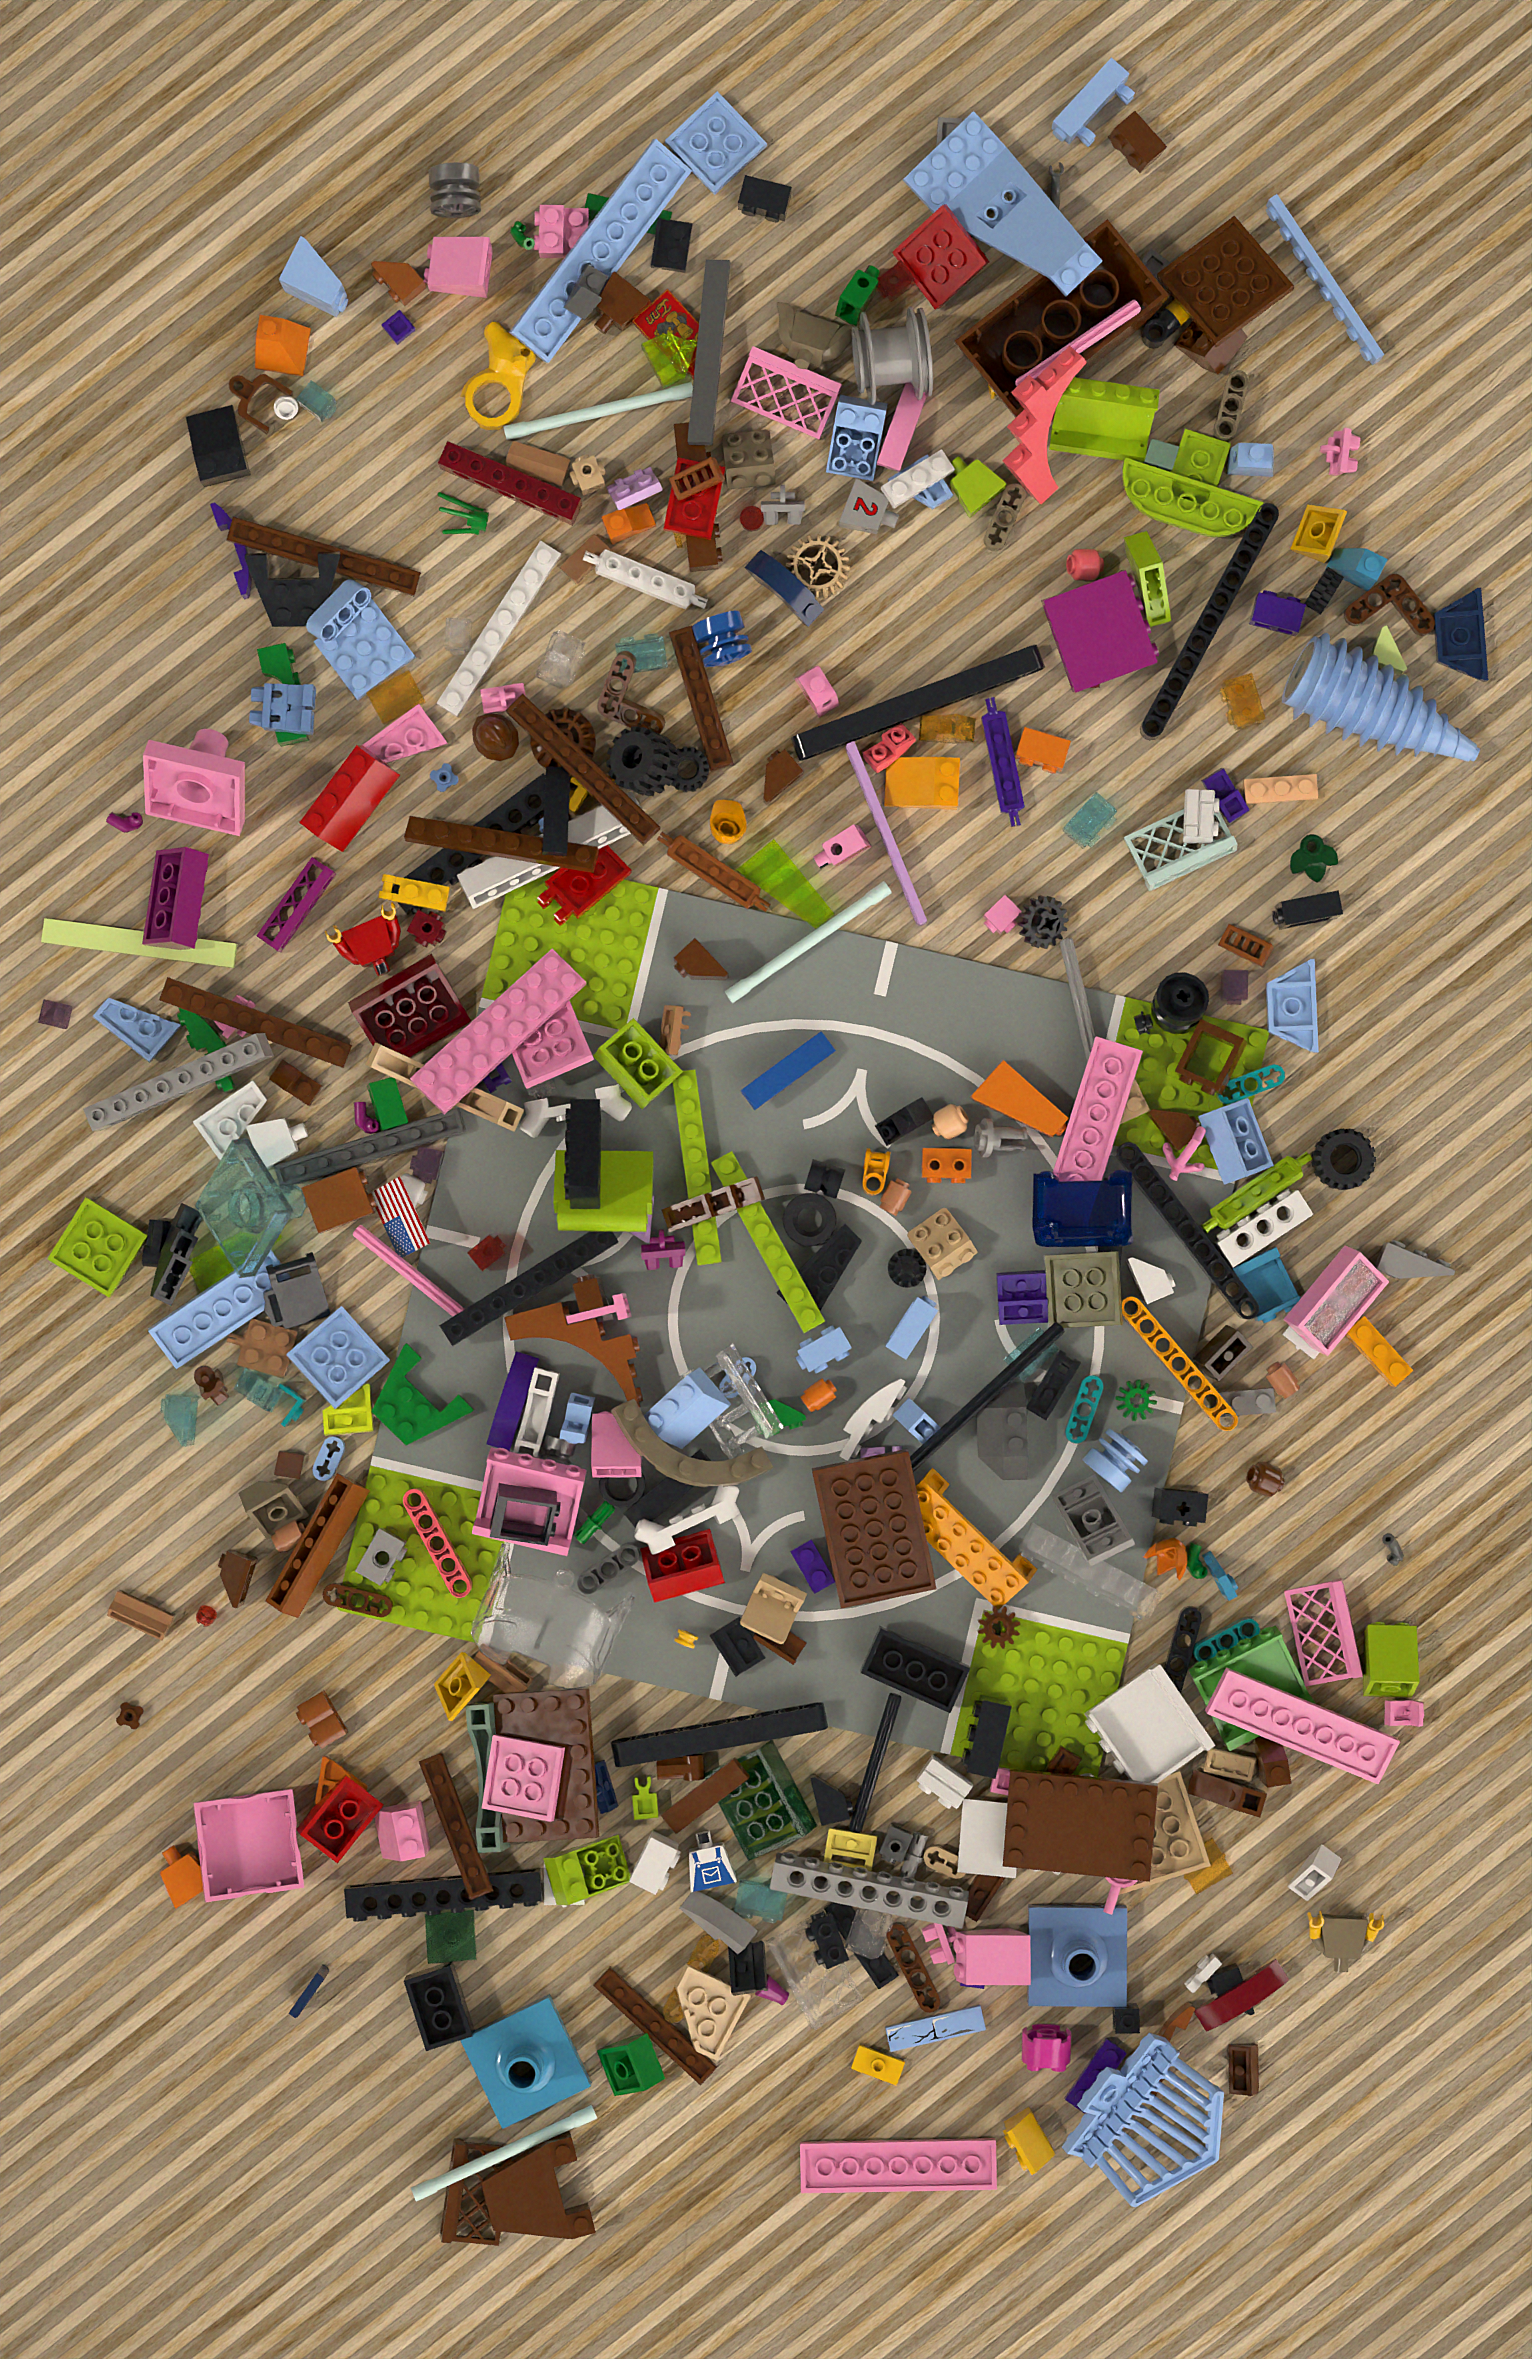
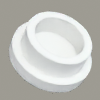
(286, 407)

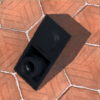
(904, 1121)

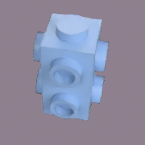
(816, 1353)

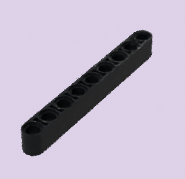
(1198, 1236)
(719, 1734)

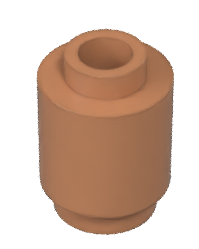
(895, 1197)
(1282, 1379)
(288, 1536)

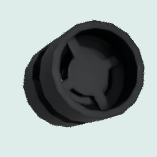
(824, 1179)

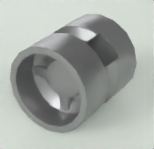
(554, 1443)

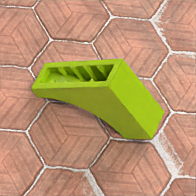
(1149, 577)

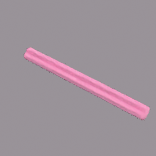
(1089, 337)
(407, 1271)

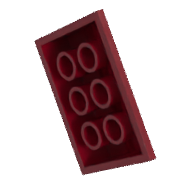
(410, 1009)

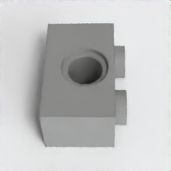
(371, 1567)

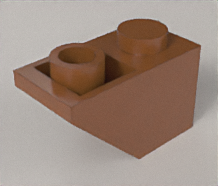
(400, 279)

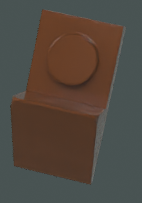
(295, 1082)

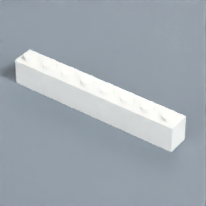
(501, 875)

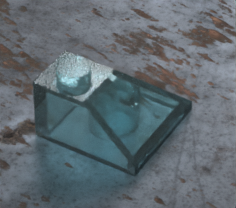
(181, 1416)

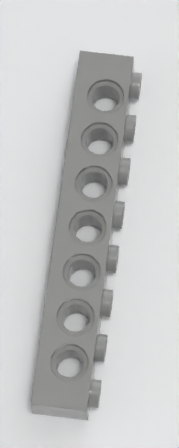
(178, 1082)
(879, 1899)

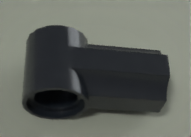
(156, 1238)

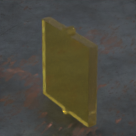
(1208, 1876)

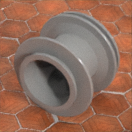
(893, 355)

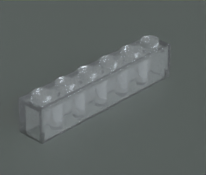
(1099, 1578)

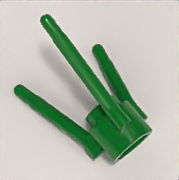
(475, 518)

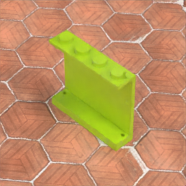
(1104, 419)

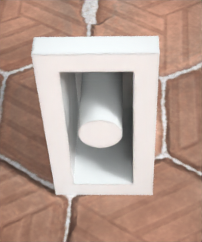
(1150, 1280)
(1315, 1872)

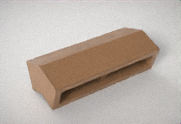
(538, 463)
(140, 1615)
(507, 1676)

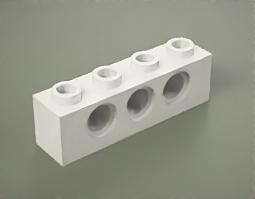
(1296, 1212)

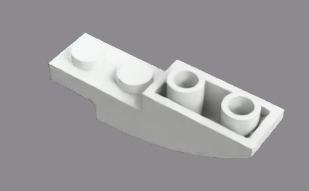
(875, 1407)

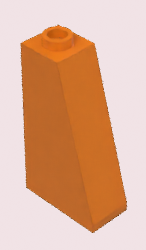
(1017, 1099)

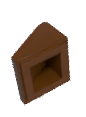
(289, 1464)

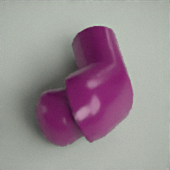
(125, 824)
(364, 1121)

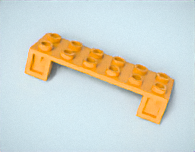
(967, 1547)

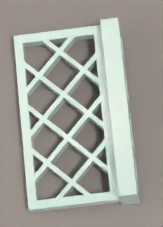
(1184, 864)

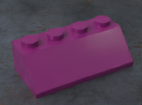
(175, 898)

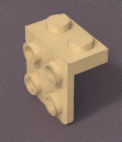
(942, 1243)
(772, 1608)

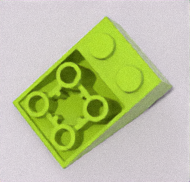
(603, 1870)

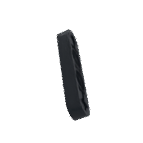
(1183, 1653)

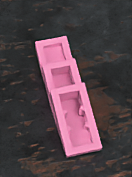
(901, 429)

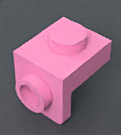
(1403, 1713)

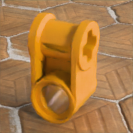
(875, 1169)

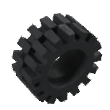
(1324, 590)
(701, 775)

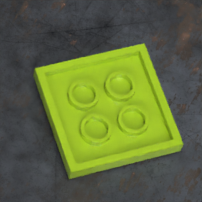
(98, 1247)

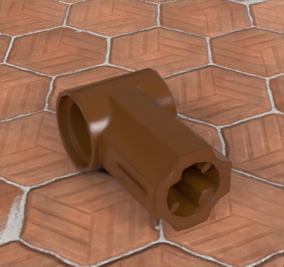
(685, 1767)

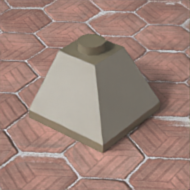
(271, 1506)

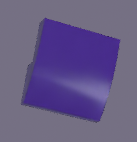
(1022, 1297)

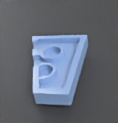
(136, 1028)

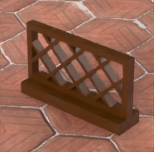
(454, 2197)

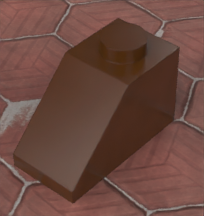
(780, 774)
(1175, 1127)

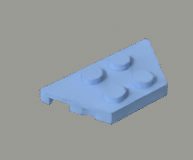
(1294, 1006)

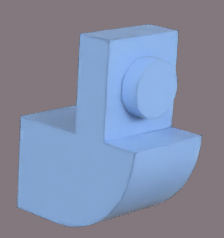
(577, 1418)

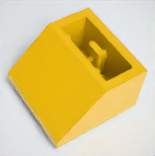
(1029, 2139)

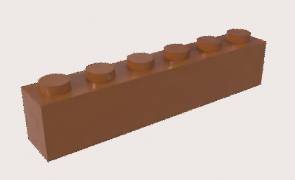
(317, 1545)

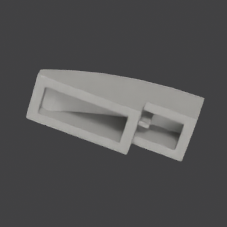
(718, 1921)

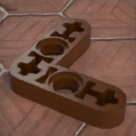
(1396, 599)
(619, 703)

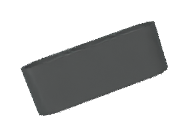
(600, 1577)

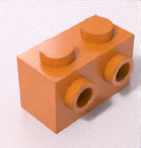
(1042, 750)
(947, 1164)

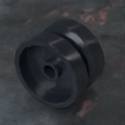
(1179, 1003)

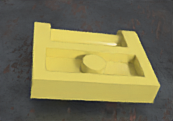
(851, 1845)

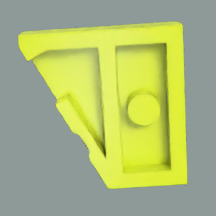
(351, 1416)

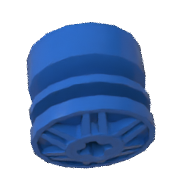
(720, 634)

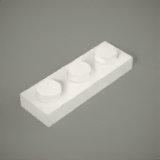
(917, 478)

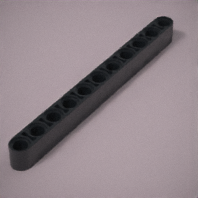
(1212, 610)
(917, 702)

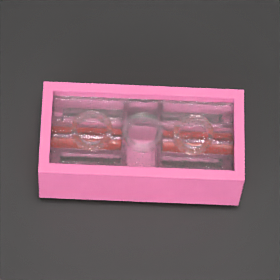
(1336, 1300)

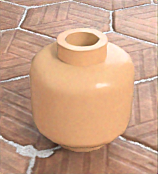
(950, 1121)

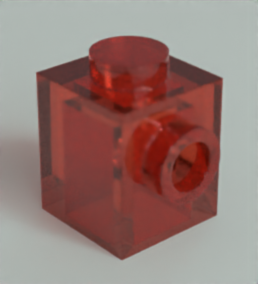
(487, 1252)

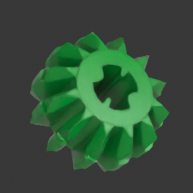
(1130, 1393)

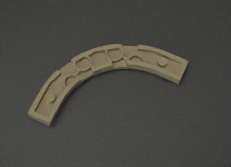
(680, 1466)

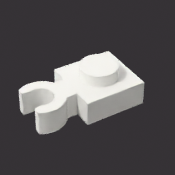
(1205, 1969)

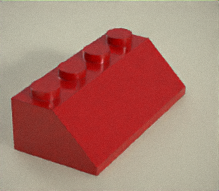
(350, 798)

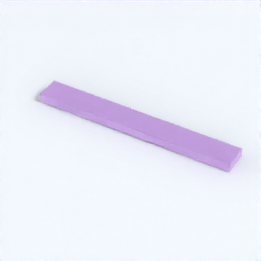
(885, 834)

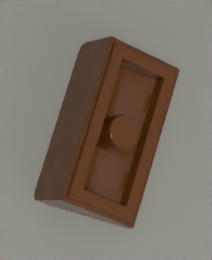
(1243, 2069)

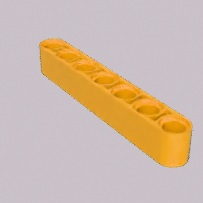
(1189, 1368)

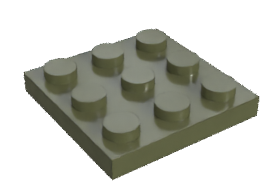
(1084, 1289)

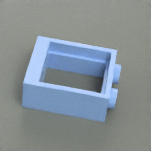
(912, 1326)

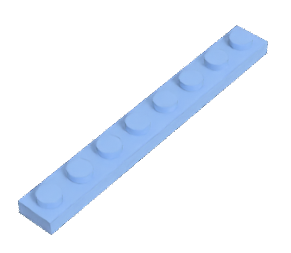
(1328, 287)

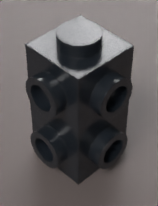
(827, 1940)

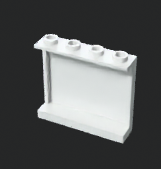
(1148, 1727)

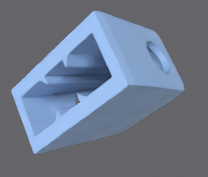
(1251, 460)

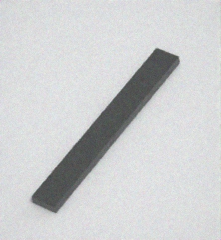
(709, 352)
(370, 1148)

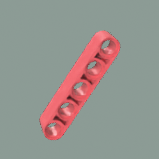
(437, 1555)

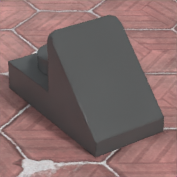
(586, 292)

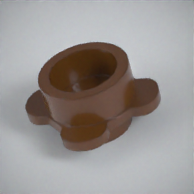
(123, 1718)

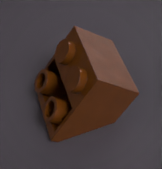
(1204, 353)

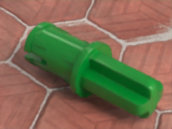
(594, 1522)

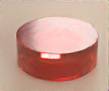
(751, 518)

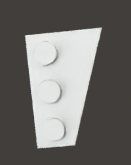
(230, 1117)

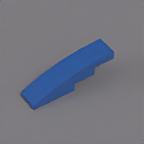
(787, 1070)

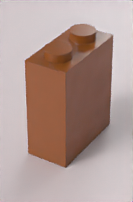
(339, 1199)

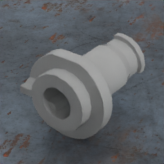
(998, 1138)

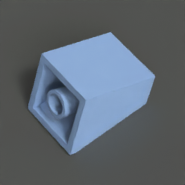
(312, 280)

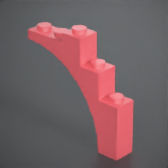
(1031, 427)

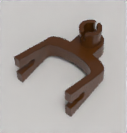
(248, 392)

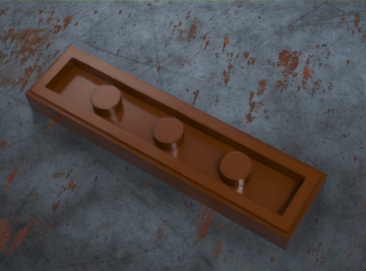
(705, 1795)

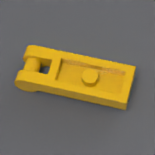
(415, 893)

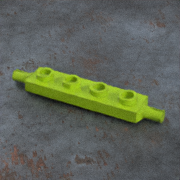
(1256, 1192)

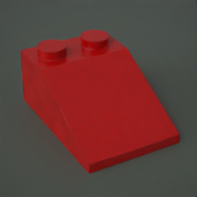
(339, 1818)

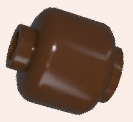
(1265, 1479)

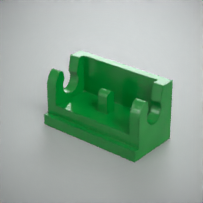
(387, 1103)

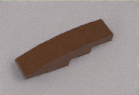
(713, 1204)

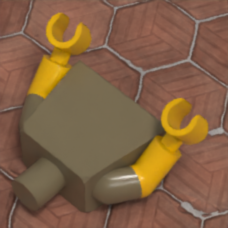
(1343, 1936)

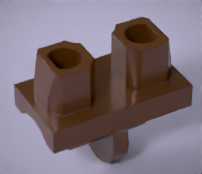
(211, 1384)

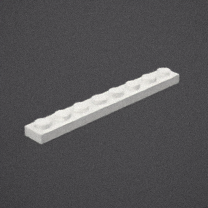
(499, 629)

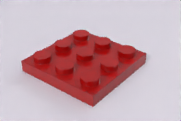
(941, 256)

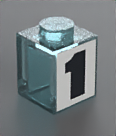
(317, 401)

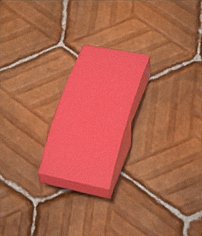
(892, 746)

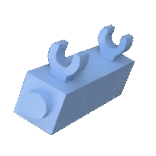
(1090, 101)

